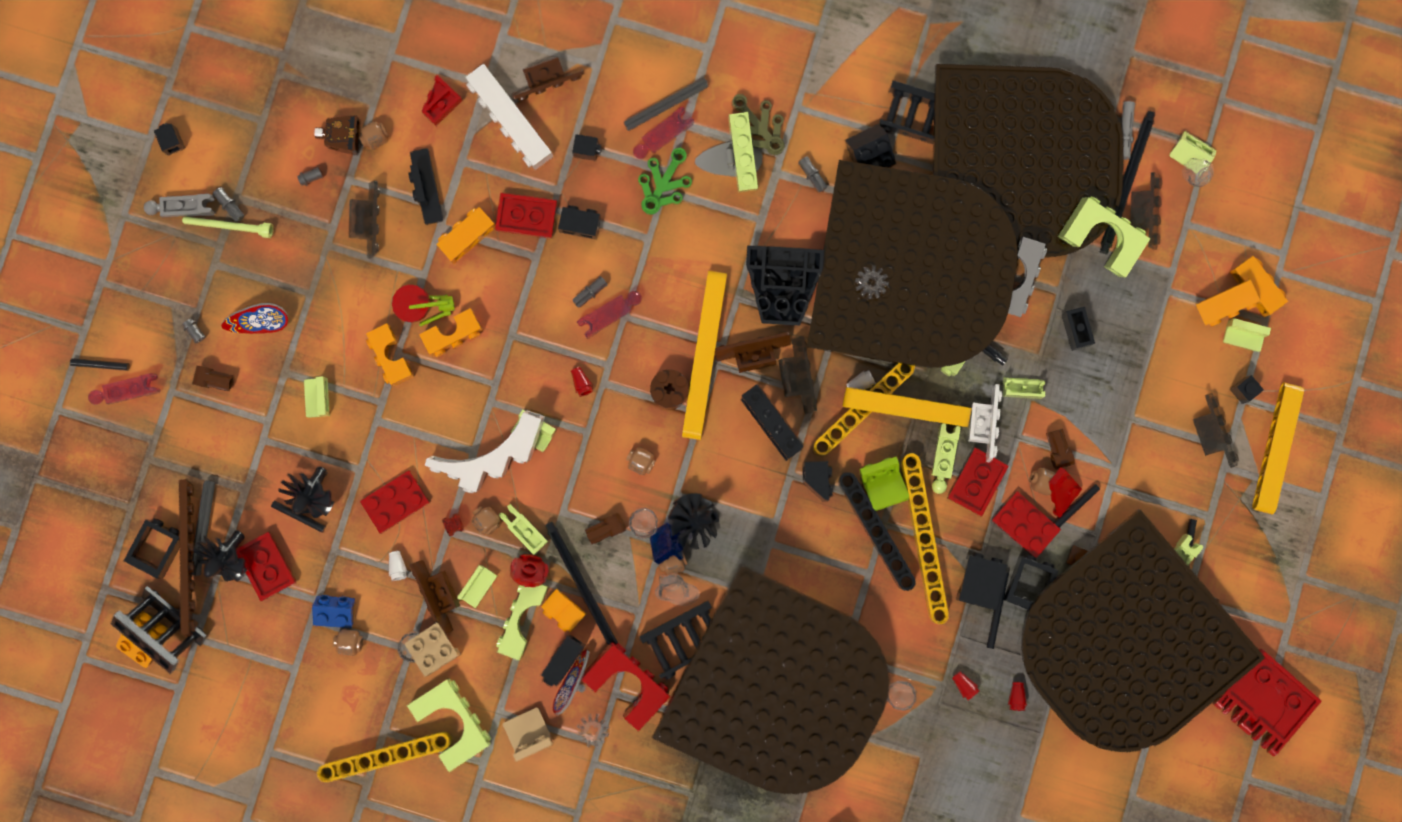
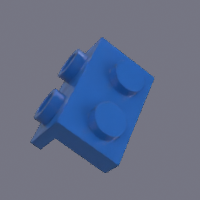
(333, 611)

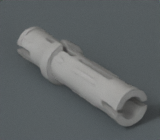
(1127, 127)

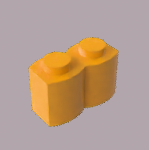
(563, 610)

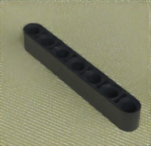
(883, 538)

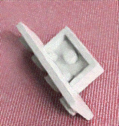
(983, 423)

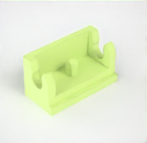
(1023, 388)

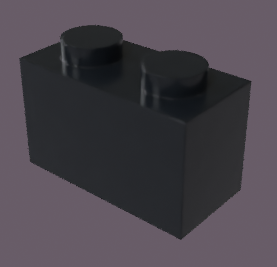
(579, 222)
(1078, 328)

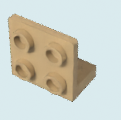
(431, 649)
(528, 733)

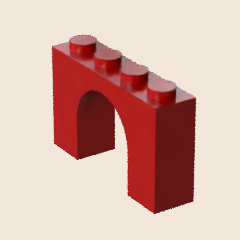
(615, 660)

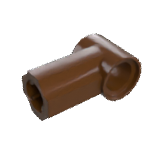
(208, 378)
(1060, 454)
(609, 527)

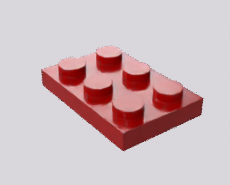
(526, 215)
(977, 482)
(394, 502)
(1026, 524)
(265, 566)

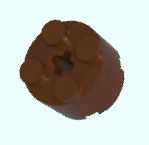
(663, 380)

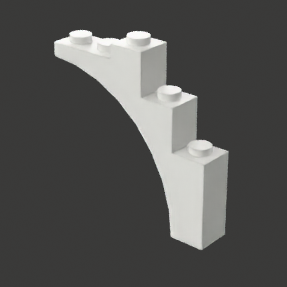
(472, 471)

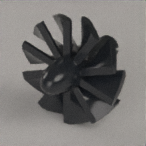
(308, 495)
(693, 515)
(222, 559)

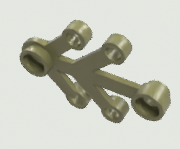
(760, 128)

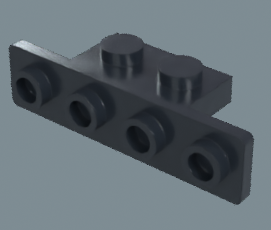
(425, 186)

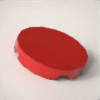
(407, 296)
(529, 570)

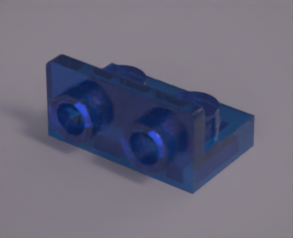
(665, 545)

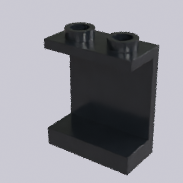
(982, 581)

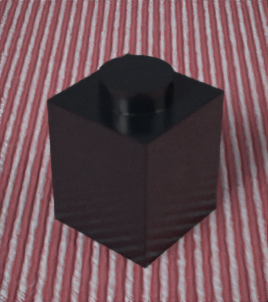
(169, 139)
(586, 147)
(1246, 389)

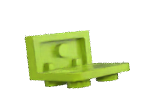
(884, 483)

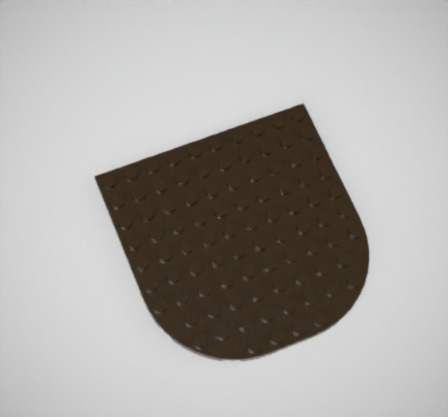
(1030, 143)
(944, 261)
(1131, 642)
(778, 689)

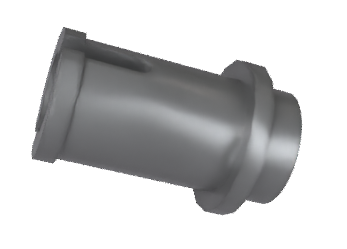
(309, 176)
(193, 330)

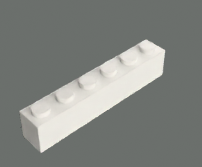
(509, 117)

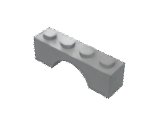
(1029, 253)

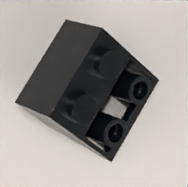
(871, 147)
(816, 479)

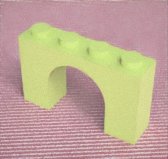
(1130, 240)
(473, 738)

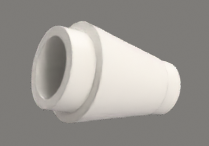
(862, 381)
(397, 567)

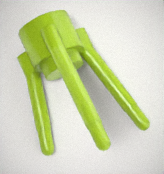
(444, 302)

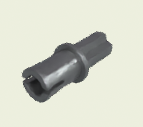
(812, 174)
(228, 204)
(589, 292)

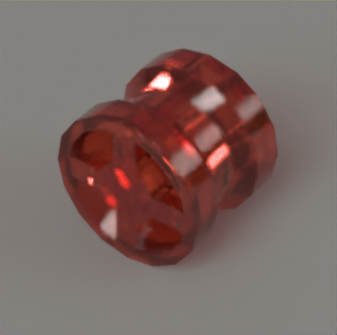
(453, 524)

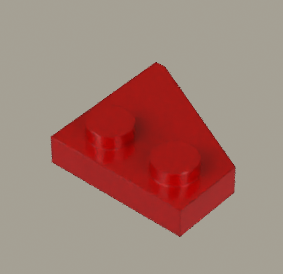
(440, 101)
(1063, 491)

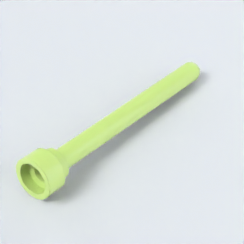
(264, 229)

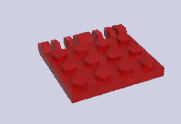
(1271, 700)

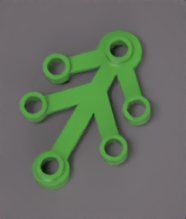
(663, 185)

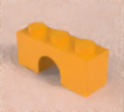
(466, 328)
(381, 340)

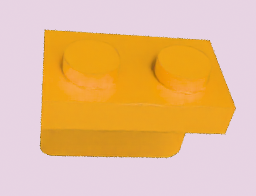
(131, 649)

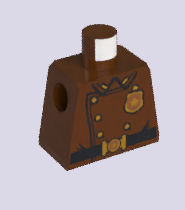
(341, 134)

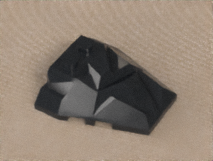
(783, 281)

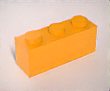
(465, 235)
(1270, 295)
(1228, 303)

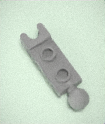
(181, 206)

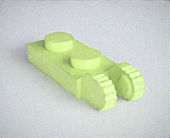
(524, 531)

